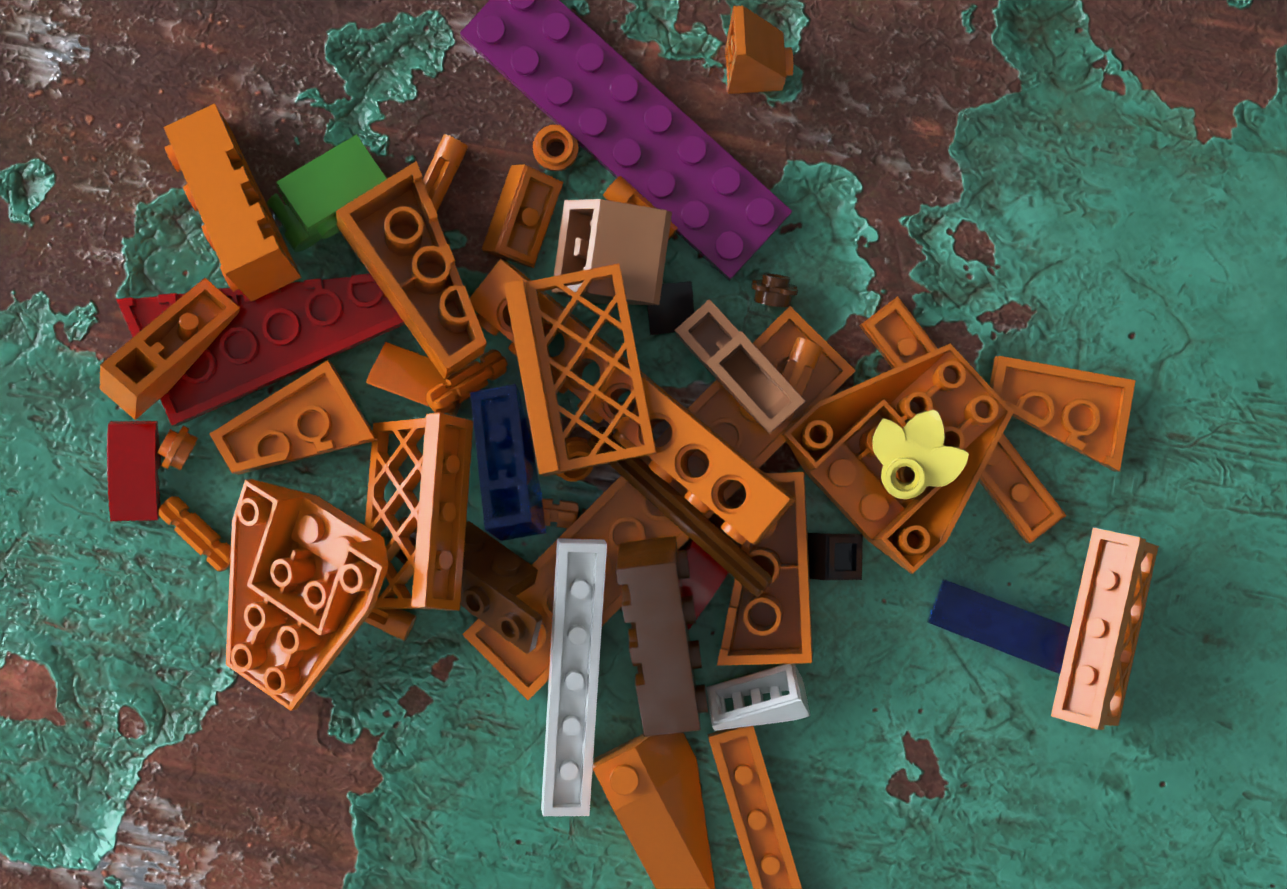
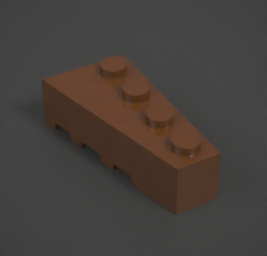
(660, 636)

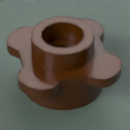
(774, 290)

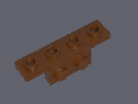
(490, 587)

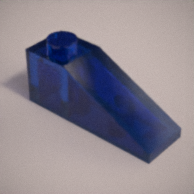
(506, 465)
(1000, 626)

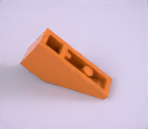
(755, 54)
(166, 348)

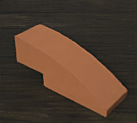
(739, 366)

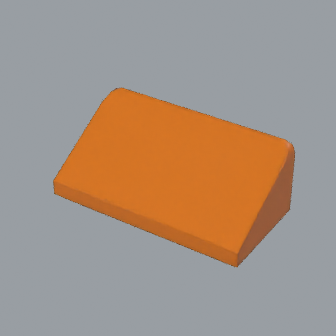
(522, 215)
(406, 374)

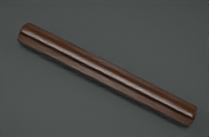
(689, 520)

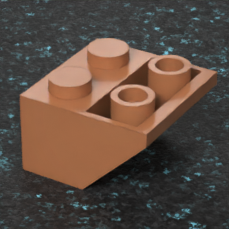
(611, 233)

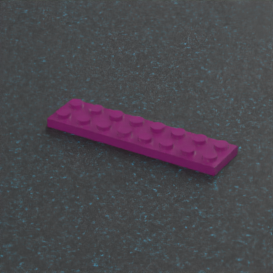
(629, 127)

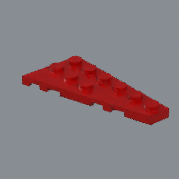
(270, 337)

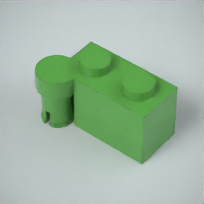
(321, 189)

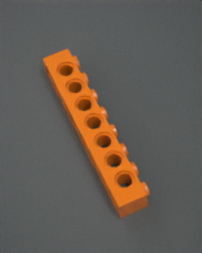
(764, 497)

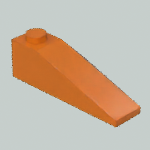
(661, 807)

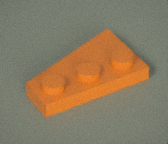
(1069, 405)
(294, 423)

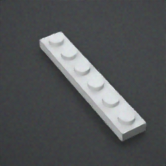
(573, 676)

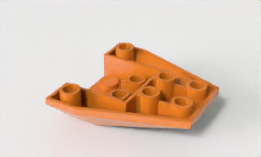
(837, 450)
(296, 587)

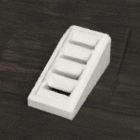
(761, 712)

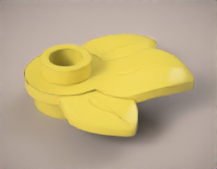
(921, 449)

